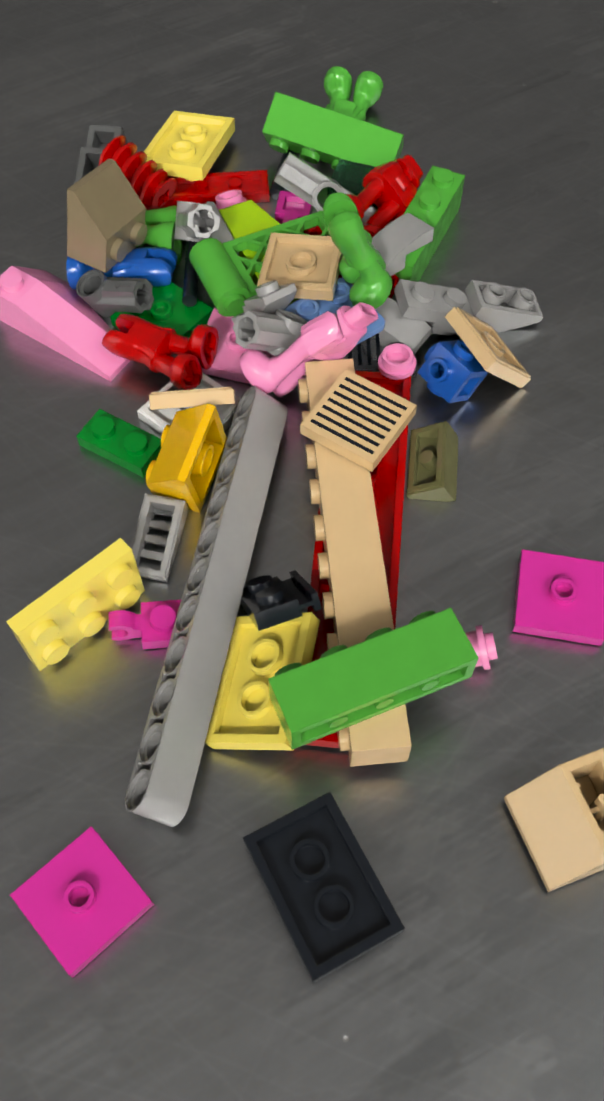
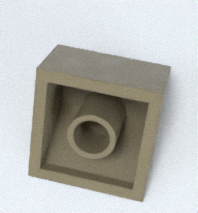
(104, 218)

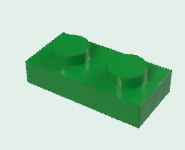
(120, 442)

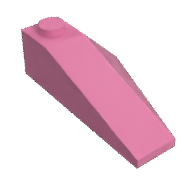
(57, 317)

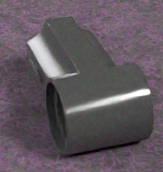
(114, 294)

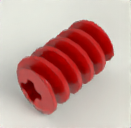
(142, 175)

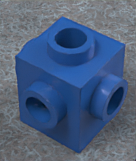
(452, 371)

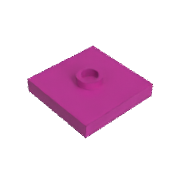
(560, 597)
(81, 901)

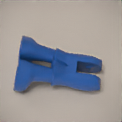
(151, 263)

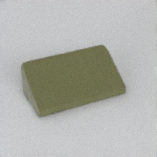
(433, 463)

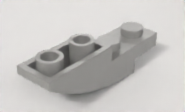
(490, 302)

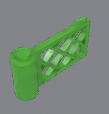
(225, 272)

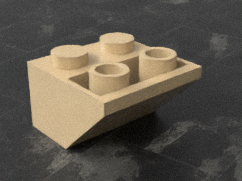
(563, 819)

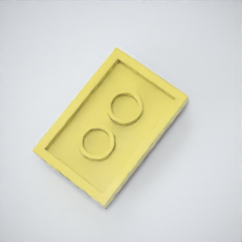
(190, 144)
(78, 605)
(243, 708)

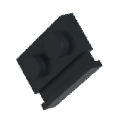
(275, 601)

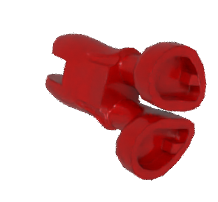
(155, 345)

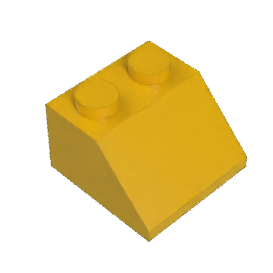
(188, 456)

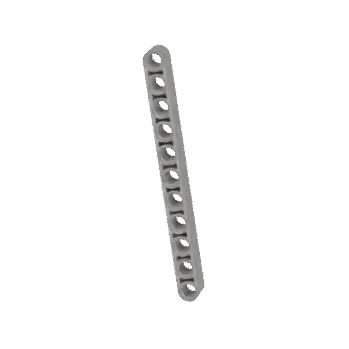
(206, 615)

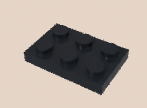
(322, 886)

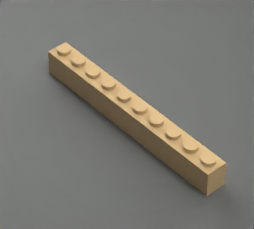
(353, 566)

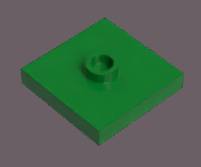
(170, 311)

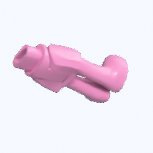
(321, 339)

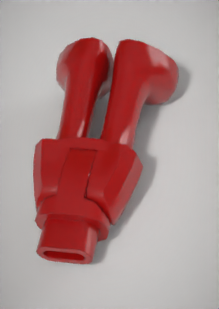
(390, 189)

